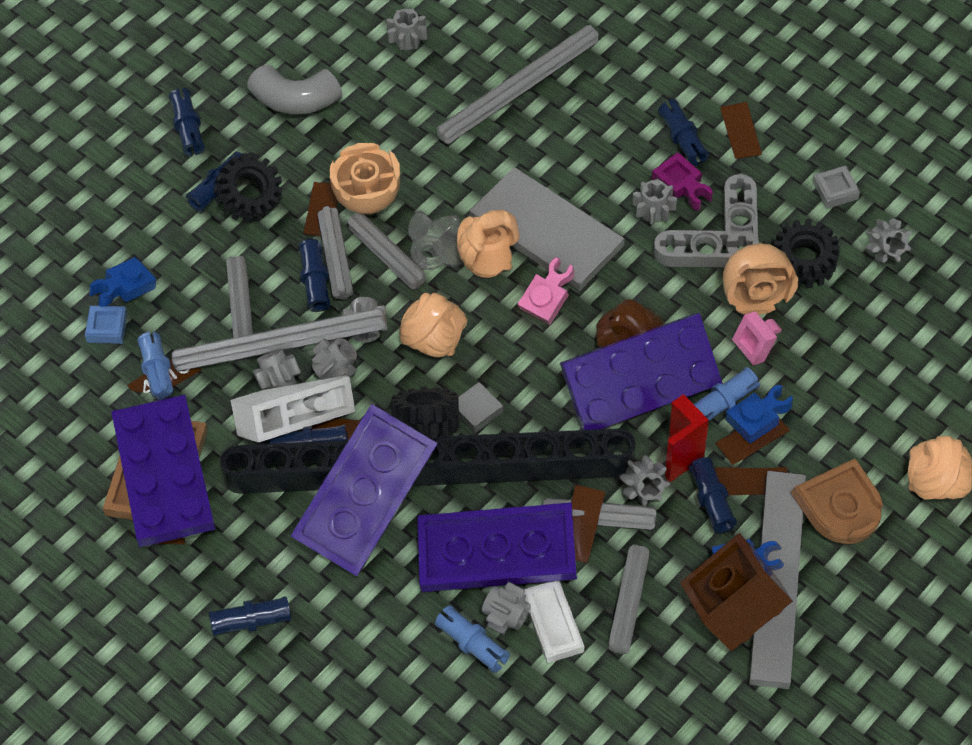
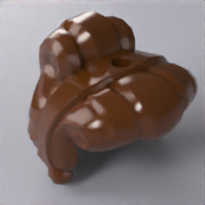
(625, 321)

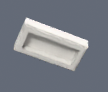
(553, 621)

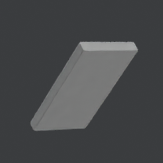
(552, 227)

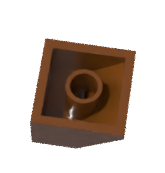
(735, 592)

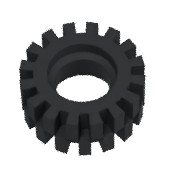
(260, 174)
(816, 239)
(427, 410)

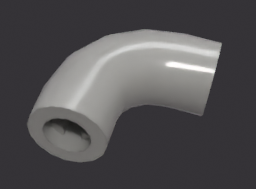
(294, 96)

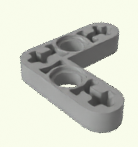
(731, 236)

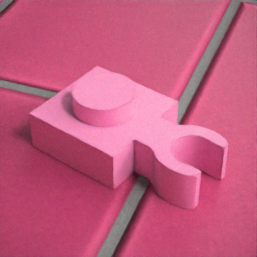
(546, 296)

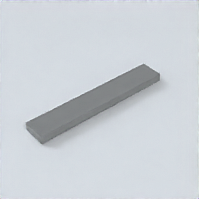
(781, 523)

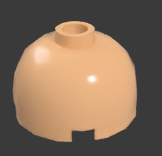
(365, 178)
(759, 279)

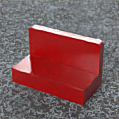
(686, 437)

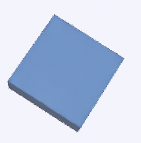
(106, 324)

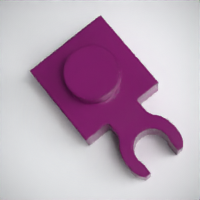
(684, 179)

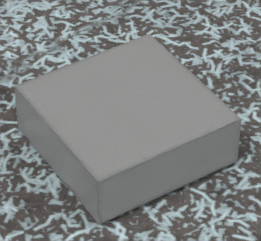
(836, 187)
(478, 407)

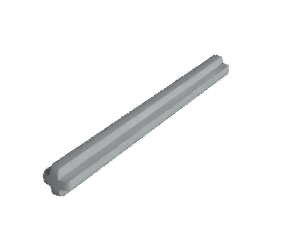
(517, 84)
(279, 338)

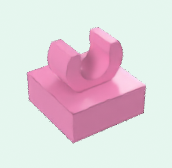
(756, 337)

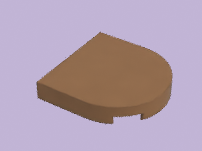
(841, 503)

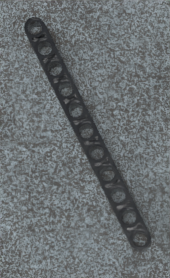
(447, 467)

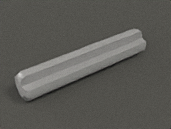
(387, 251)
(335, 253)
(239, 296)
(618, 514)
(629, 599)

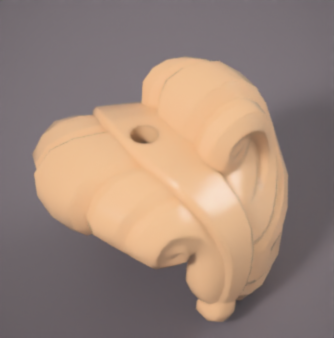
(486, 242)
(433, 325)
(940, 469)

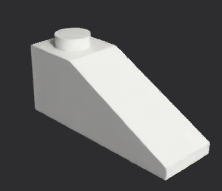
(291, 407)

